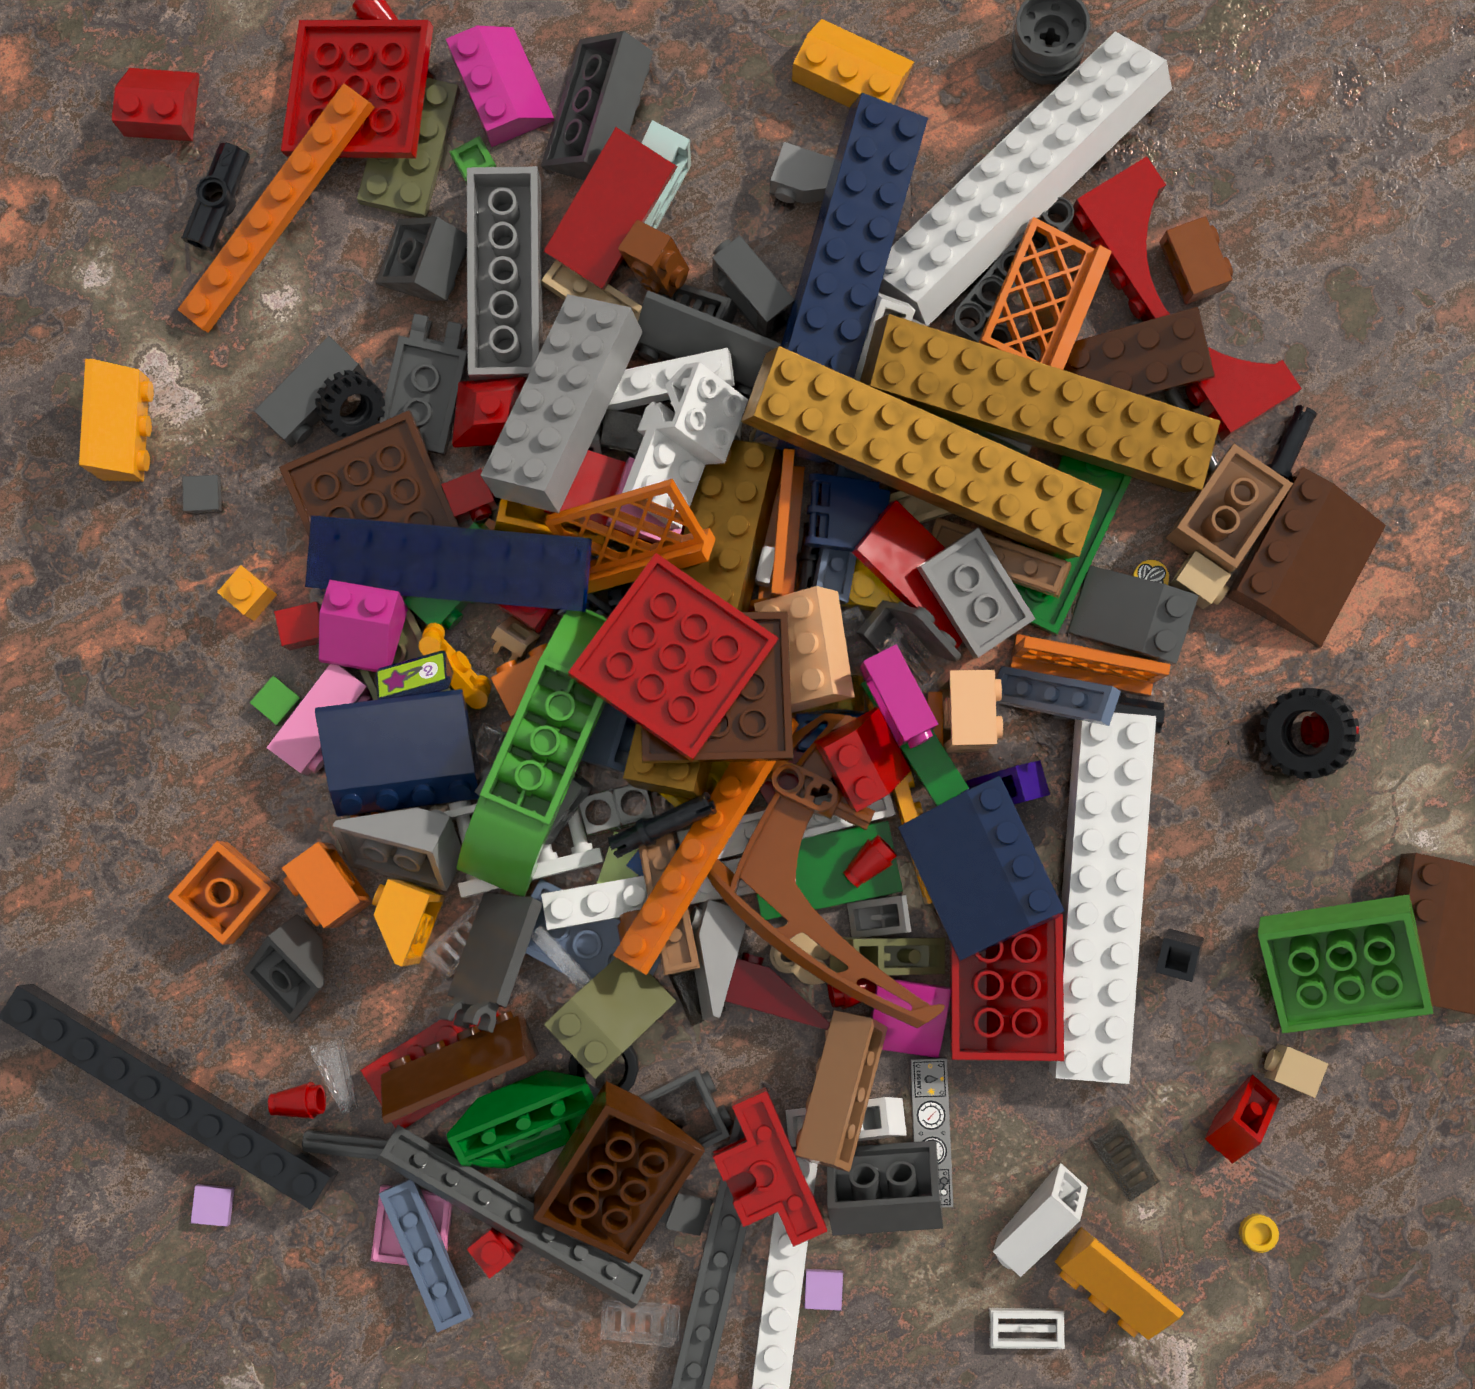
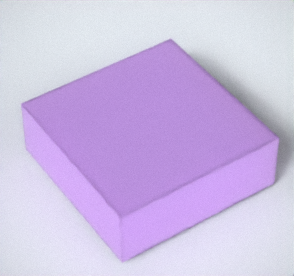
(212, 1205)
(823, 1289)

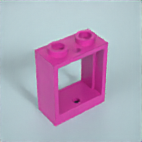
(898, 697)

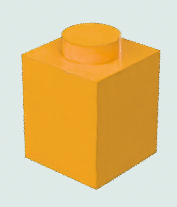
(247, 593)

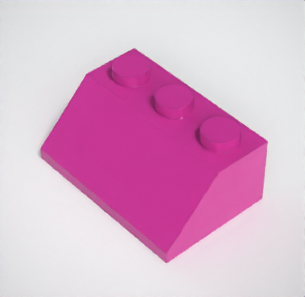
(499, 82)

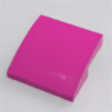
(908, 1039)

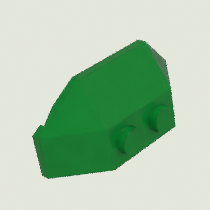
(521, 1120)

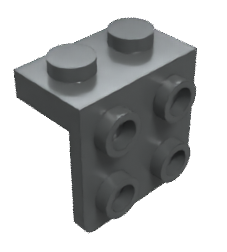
(920, 623)

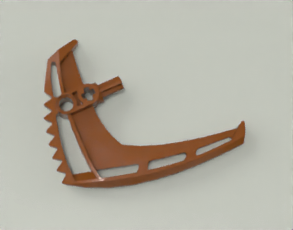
(770, 870)

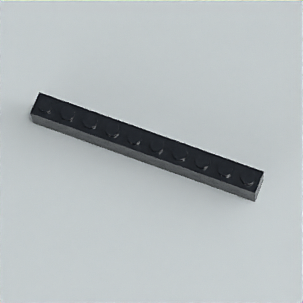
(168, 1095)

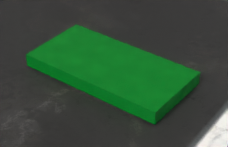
(822, 867)

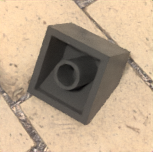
(423, 258)

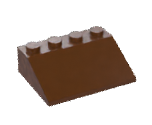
(1307, 558)
(1445, 922)
(456, 1066)
(616, 1174)

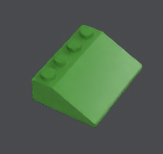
(1345, 964)

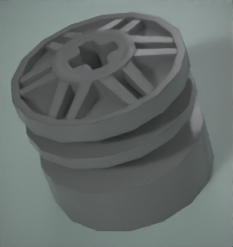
(1052, 22)

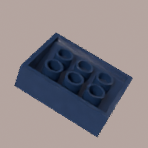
(398, 752)
(981, 869)

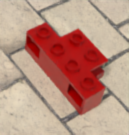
(766, 1172)

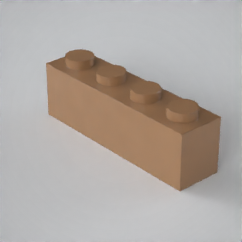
(841, 1091)

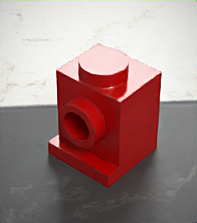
(493, 1251)

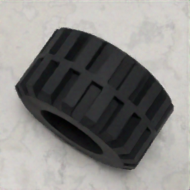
(1278, 733)

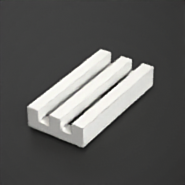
(1026, 1313)

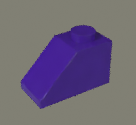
(1022, 781)

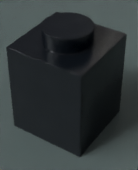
(1180, 955)

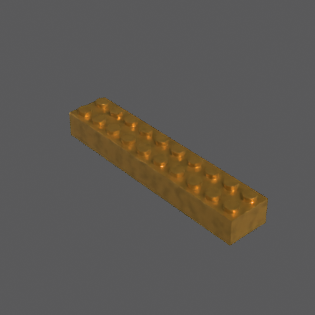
(1040, 404)
(920, 454)
(737, 507)

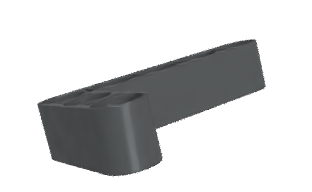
(979, 308)

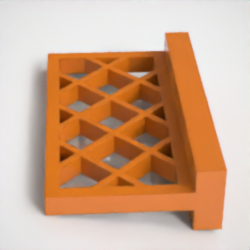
(1074, 304)
(784, 528)
(619, 568)
(1087, 664)

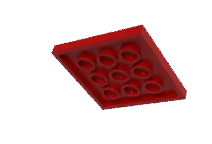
(378, 61)
(673, 657)

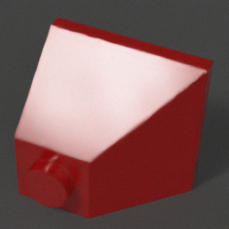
(483, 410)

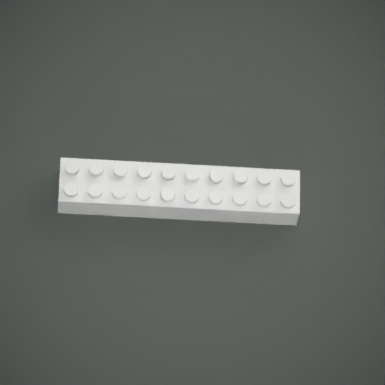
(1024, 175)
(1104, 894)

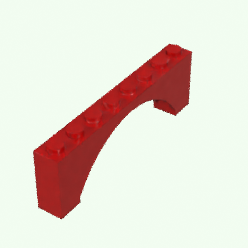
(1118, 219)

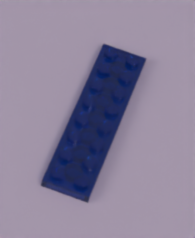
(451, 562)

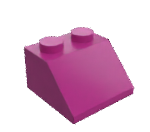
(360, 625)

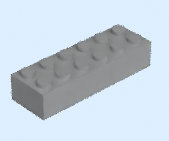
(504, 271)
(562, 403)

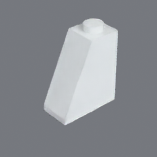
(1041, 1221)

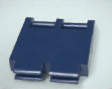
(844, 510)

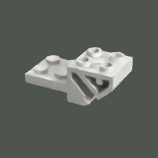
(686, 440)

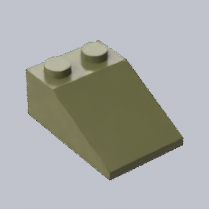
(609, 1015)

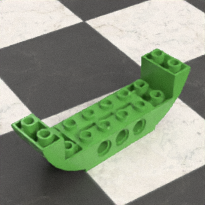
(534, 763)

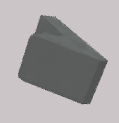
(687, 1212)

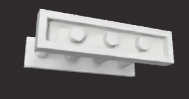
(549, 864)

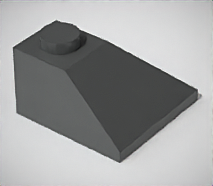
(289, 967)

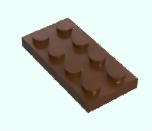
(1147, 355)

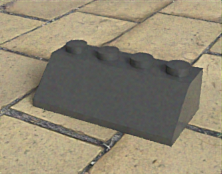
(597, 97)
(681, 331)

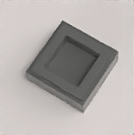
(201, 494)

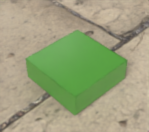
(471, 155)
(276, 700)

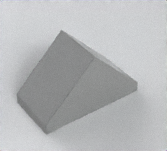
(879, 916)

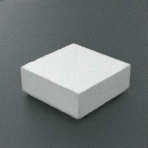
(765, 566)

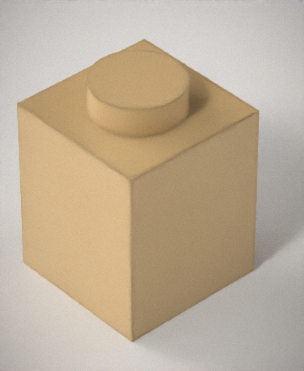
(1202, 578)
(1295, 1070)

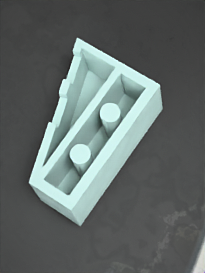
(674, 149)

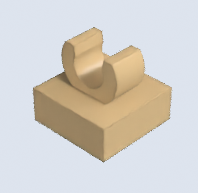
(514, 637)

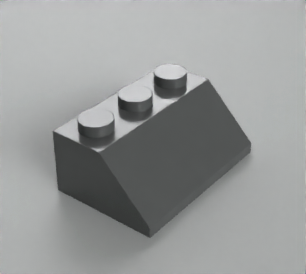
(886, 1190)

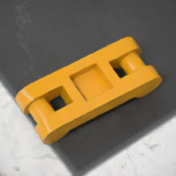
(475, 687)

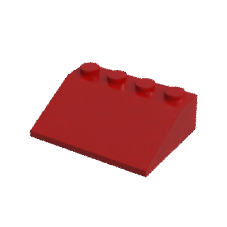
(1010, 999)

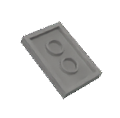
(976, 593)

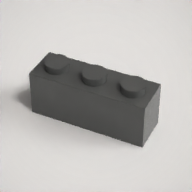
(291, 406)

